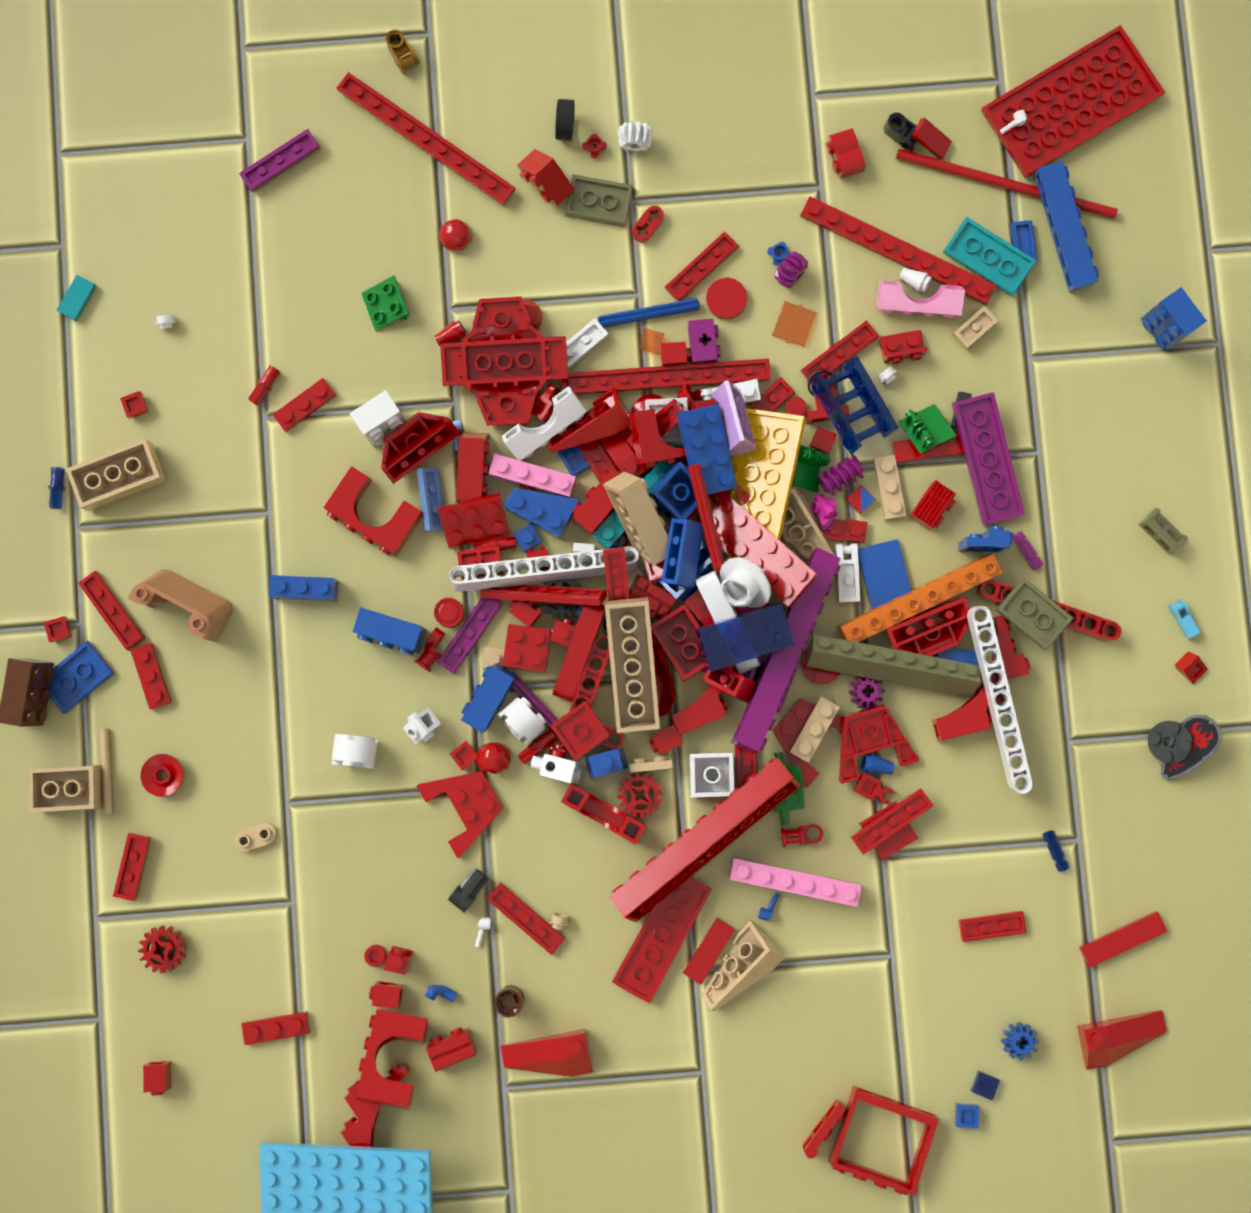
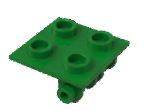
(385, 303)
(926, 428)
(808, 468)

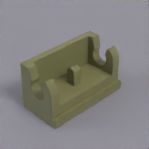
(1162, 531)

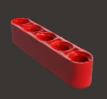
(578, 651)

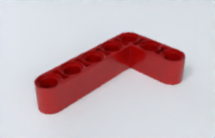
(597, 676)

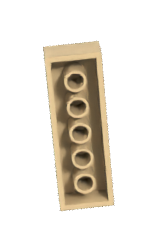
(632, 665)

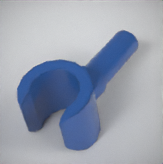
(766, 914)

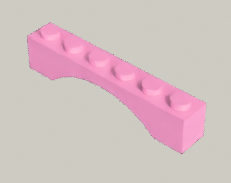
(794, 881)

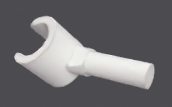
(1020, 119)
(484, 924)

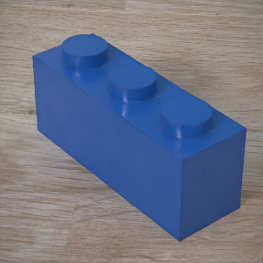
(682, 553)
(303, 588)
(488, 697)

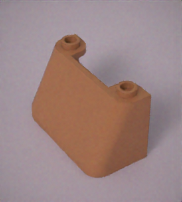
(207, 609)

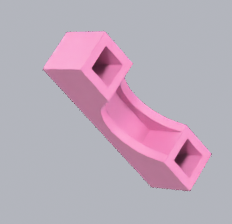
(945, 301)
(531, 475)

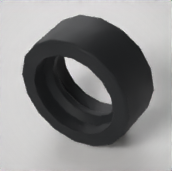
(564, 119)

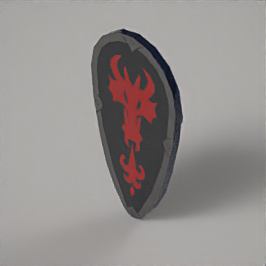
(1206, 741)

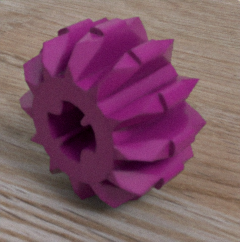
(791, 269)
(870, 697)

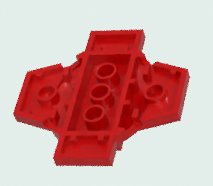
(504, 361)

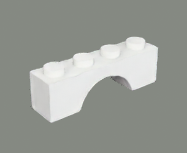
(524, 440)

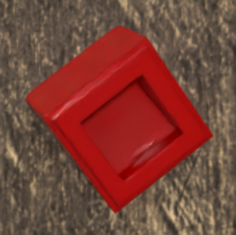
(1191, 667)

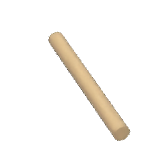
(106, 771)

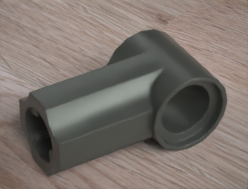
(465, 893)

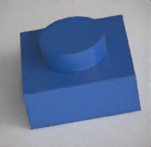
(527, 538)
(967, 1115)

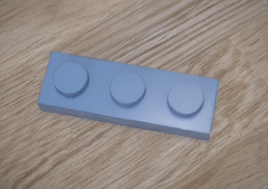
(430, 498)

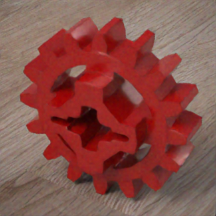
(633, 802)
(166, 958)

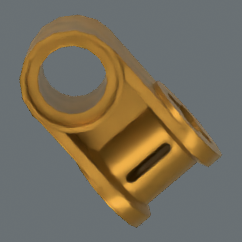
(402, 53)

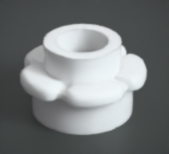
(165, 321)
(887, 375)

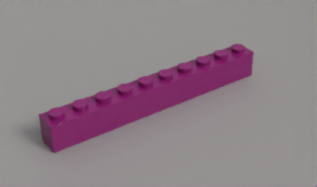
(780, 664)

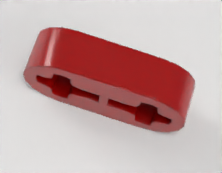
(644, 221)

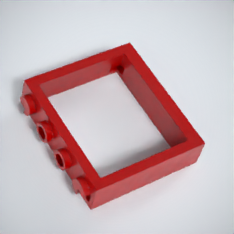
(880, 1179)

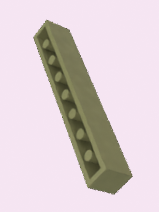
(893, 665)

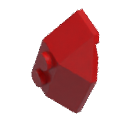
(415, 443)
(932, 629)

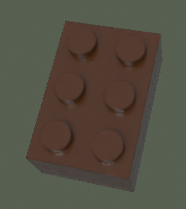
(26, 692)

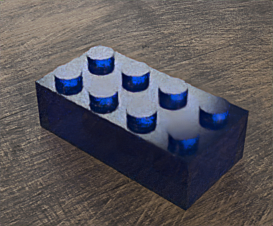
(744, 636)

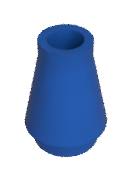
(876, 765)

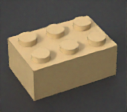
(65, 788)

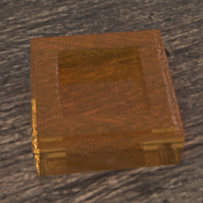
(651, 341)

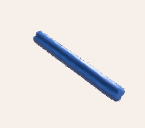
(649, 312)

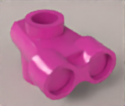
(825, 510)

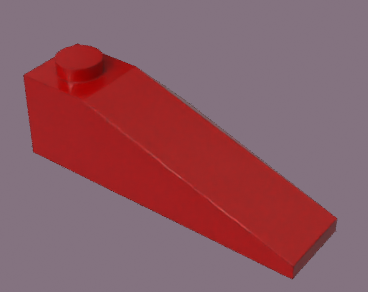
(601, 421)
(554, 1054)

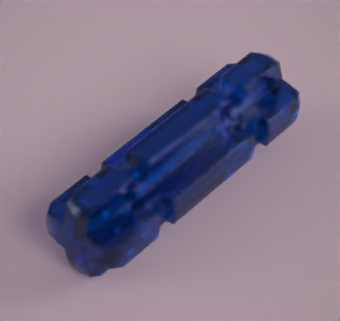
(1056, 850)

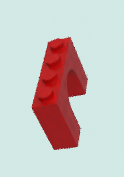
(648, 442)
(389, 536)
(386, 1028)

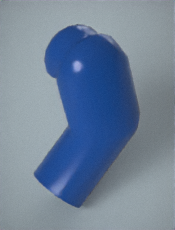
(441, 990)

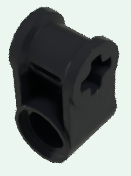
(903, 133)

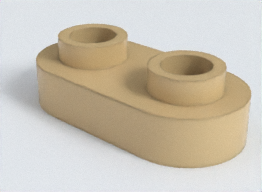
(255, 837)

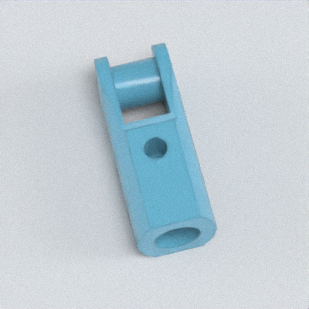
(1186, 622)

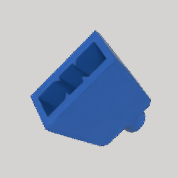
(606, 763)

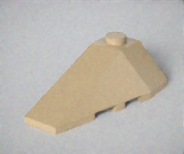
(802, 527)
(747, 962)

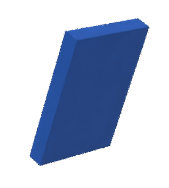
(883, 572)
(78, 677)

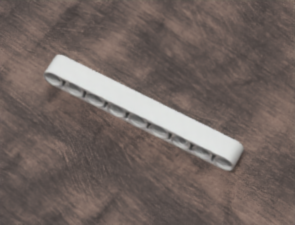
(533, 566)
(1007, 707)

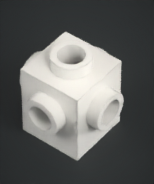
(421, 726)

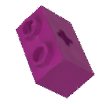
(703, 330)

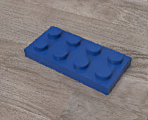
(707, 445)

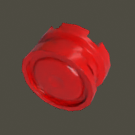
(449, 612)

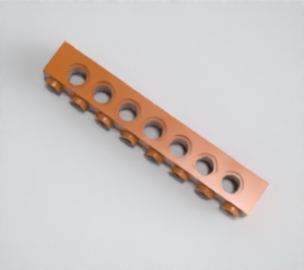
(920, 599)

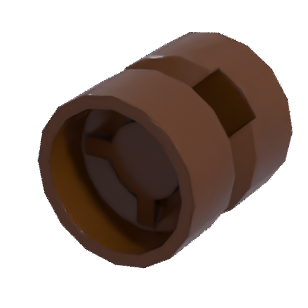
(509, 1001)

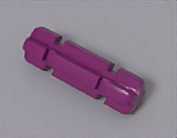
(1027, 550)

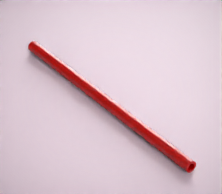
(997, 181)

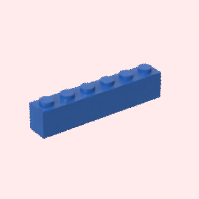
(1065, 226)

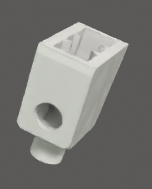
(565, 769)

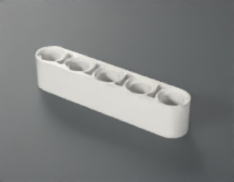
(720, 609)

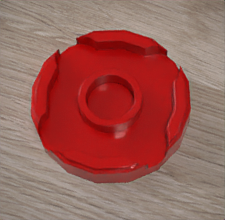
(726, 298)

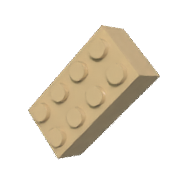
(116, 475)
(638, 516)

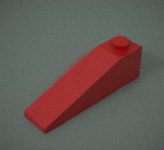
(623, 454)
(1115, 1038)

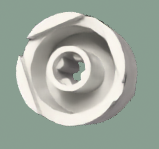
(522, 721)
(354, 751)

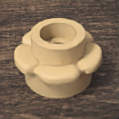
(559, 920)

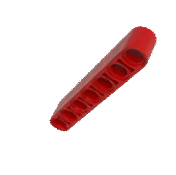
(1079, 616)

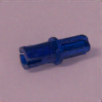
(56, 487)

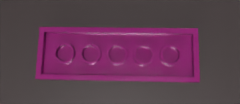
(988, 458)

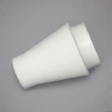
(917, 280)

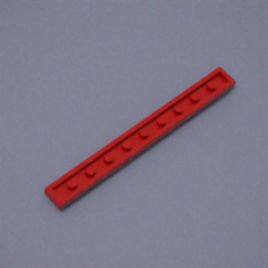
(425, 139)
(896, 249)
(667, 376)

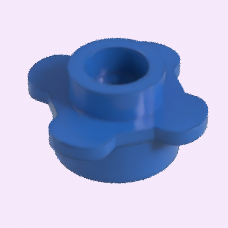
(773, 252)

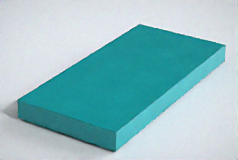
(989, 256)

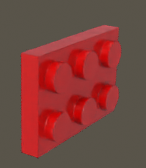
(474, 520)

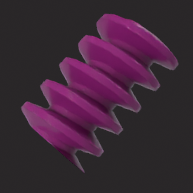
(841, 475)

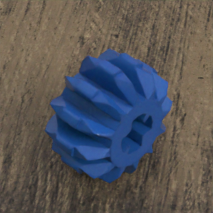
(1024, 1047)

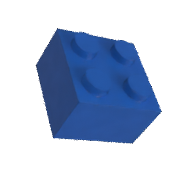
(674, 492)

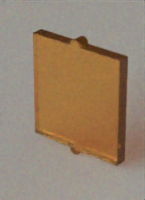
(794, 323)

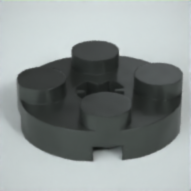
(1175, 730)

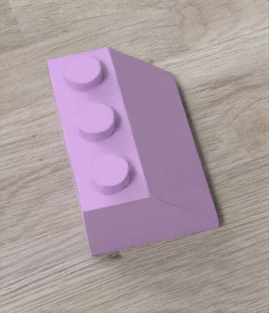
(735, 419)

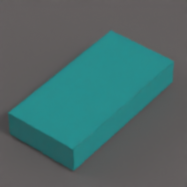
(76, 298)

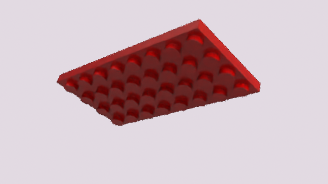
(1073, 100)

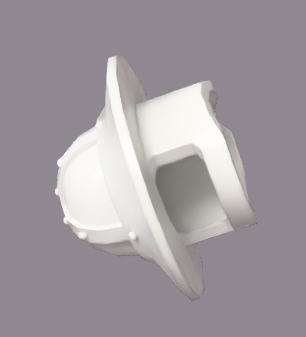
(744, 583)

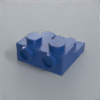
(993, 540)

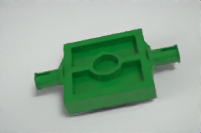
(796, 799)

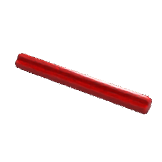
(706, 516)

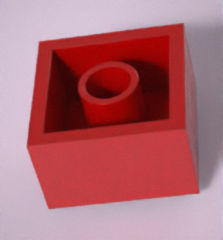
(527, 648)

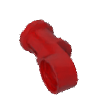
(429, 654)
(802, 836)

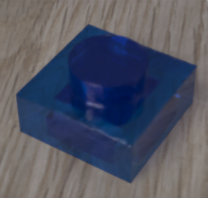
(985, 1085)

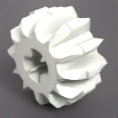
(635, 136)

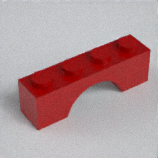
(603, 813)

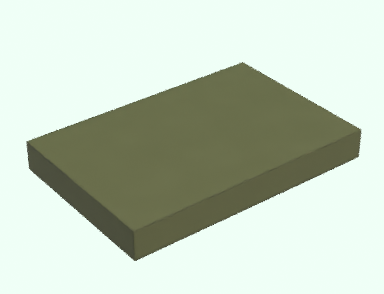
(599, 200)
(1034, 614)

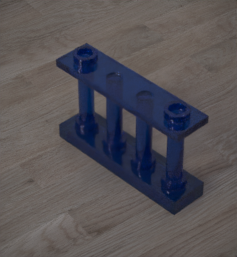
(869, 395)

